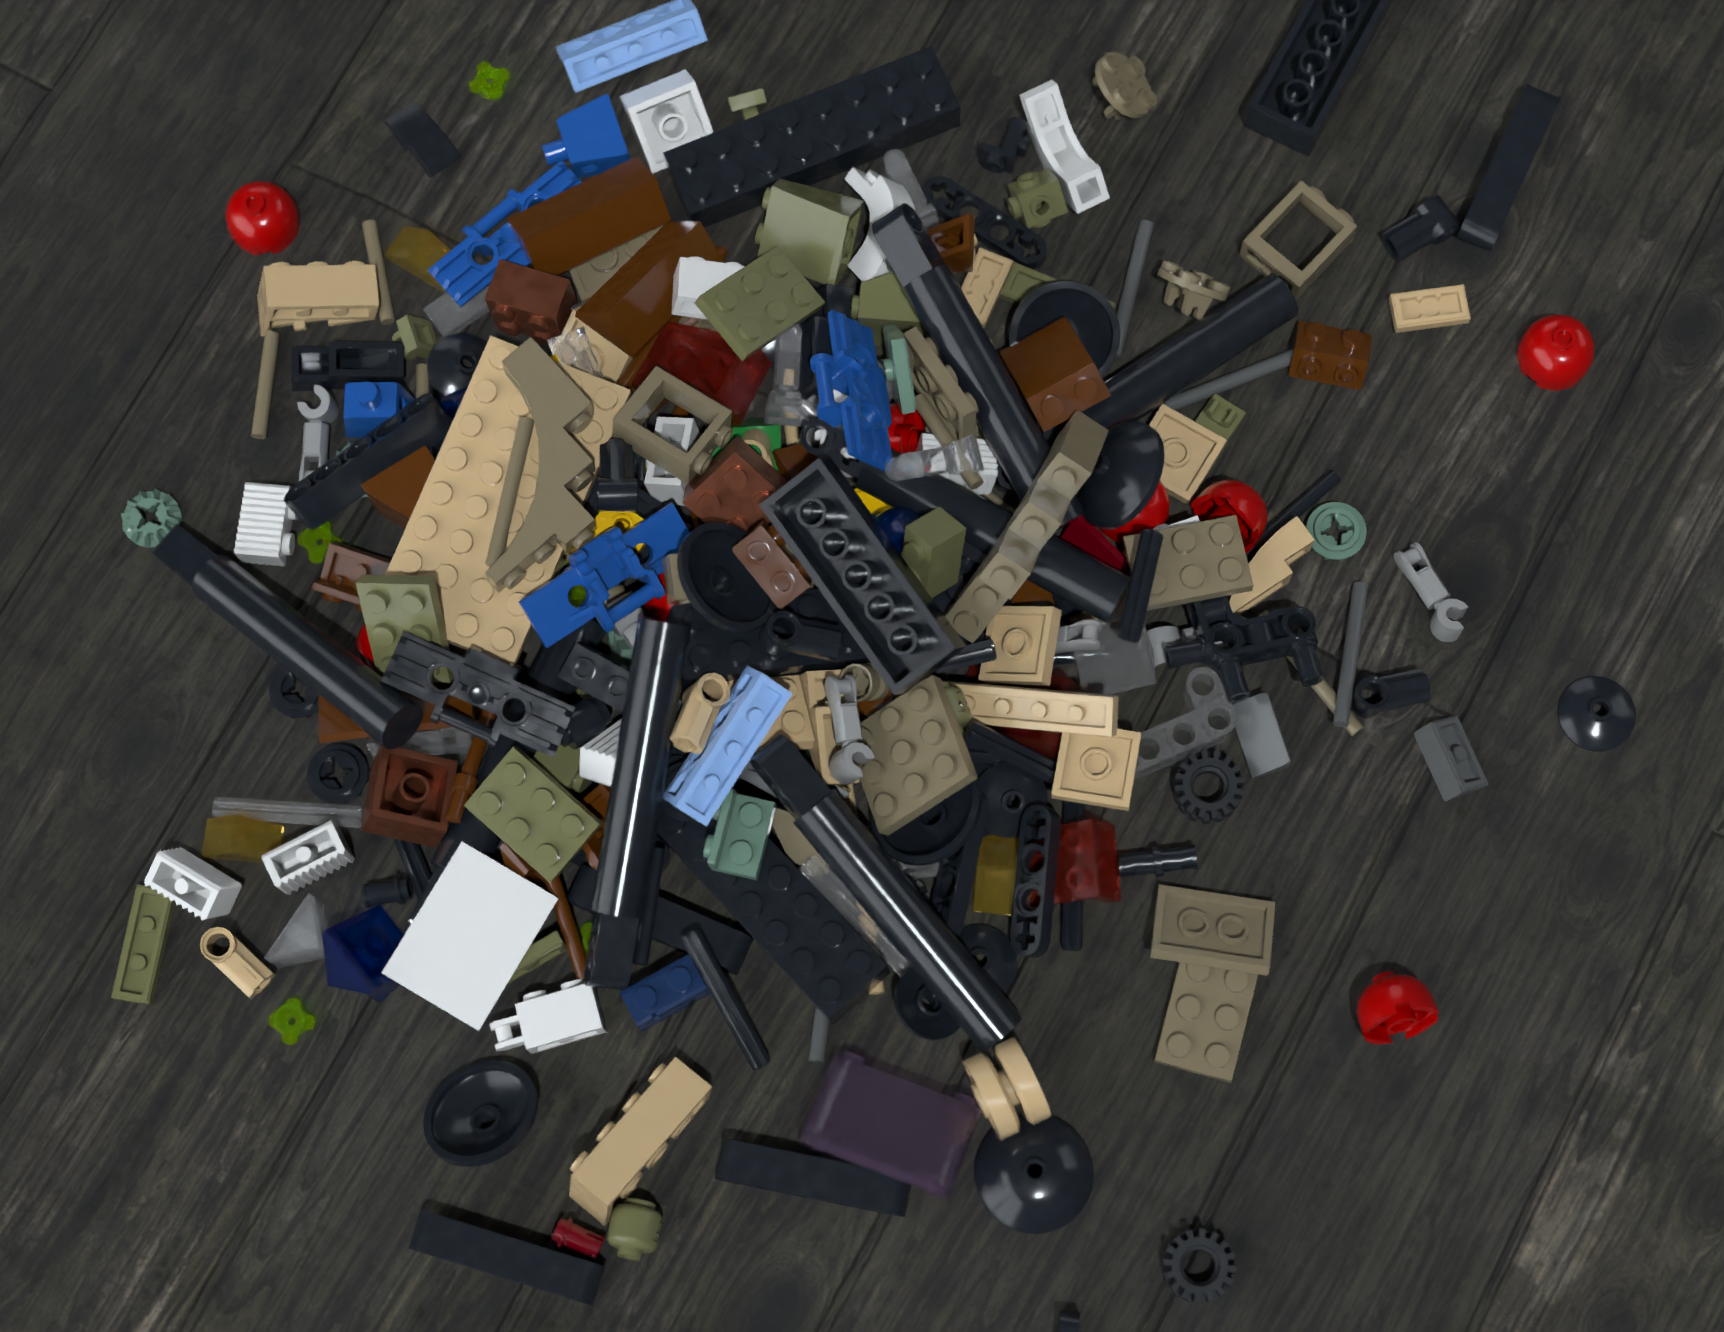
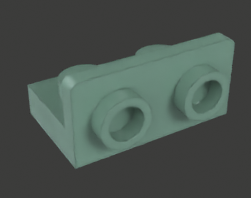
(740, 835)

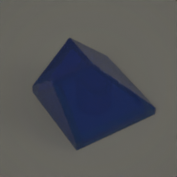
(359, 952)

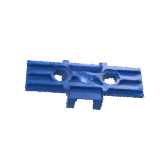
(458, 271)
(867, 409)
(601, 567)

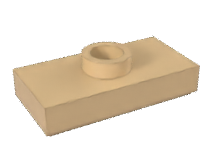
(986, 282)
(1429, 308)

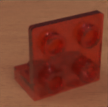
(1084, 865)

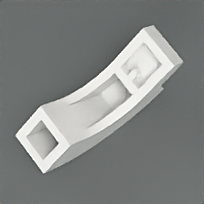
(1060, 149)
(881, 198)

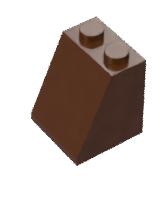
(1055, 373)
(399, 486)

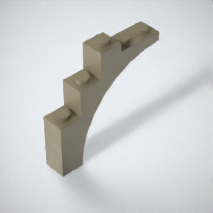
(563, 465)
(1030, 527)

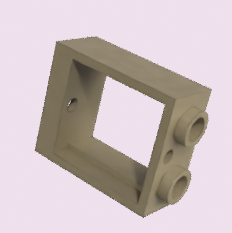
(1269, 260)
(656, 387)

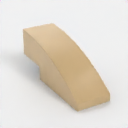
(1270, 564)
(821, 721)

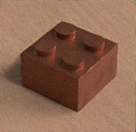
(529, 301)
(733, 488)
(409, 796)

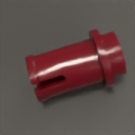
(577, 1238)

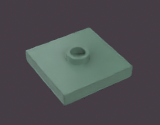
(898, 369)

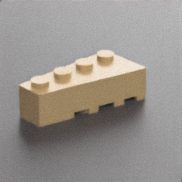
(637, 1138)

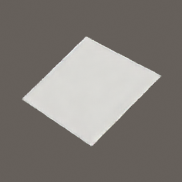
(470, 936)

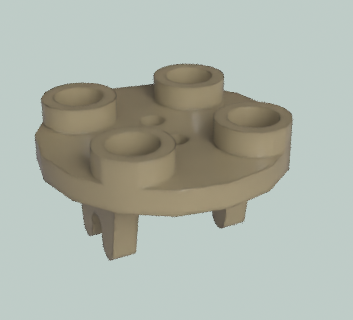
(1124, 86)
(1191, 289)

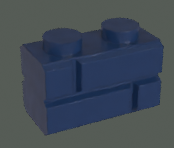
(664, 993)

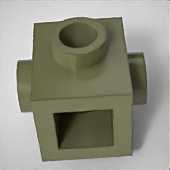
(1036, 198)

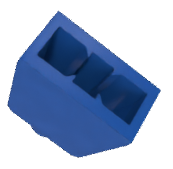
(589, 139)
(371, 404)

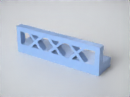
(631, 43)
(734, 738)

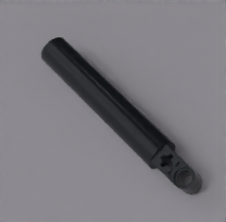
(966, 349)
(1188, 357)
(1059, 566)
(292, 640)
(544, 678)
(635, 800)
(886, 894)

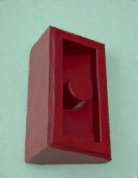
(1093, 542)

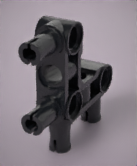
(1250, 643)

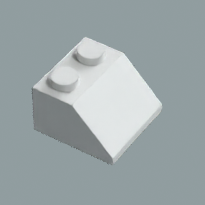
(666, 116)

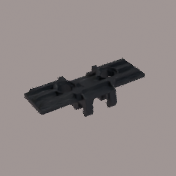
(481, 683)

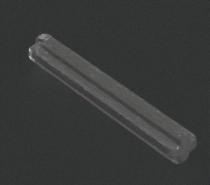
(289, 811)
(843, 901)

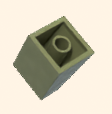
(811, 228)
(883, 304)

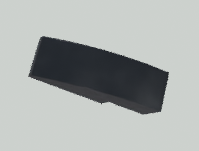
(817, 334)
(346, 363)

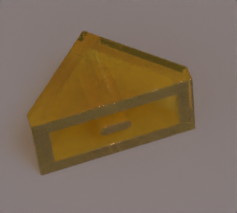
(416, 252)
(240, 838)
(996, 875)

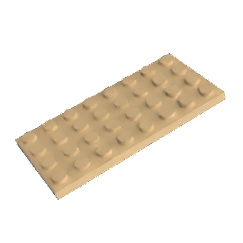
(461, 499)

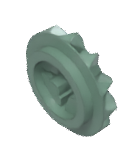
(1345, 518)
(150, 534)

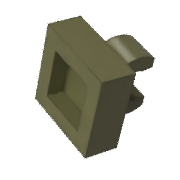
(747, 103)
(416, 336)
(1221, 417)

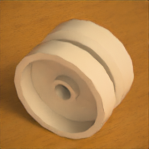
(1004, 1089)

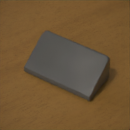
(1260, 736)
(1450, 758)

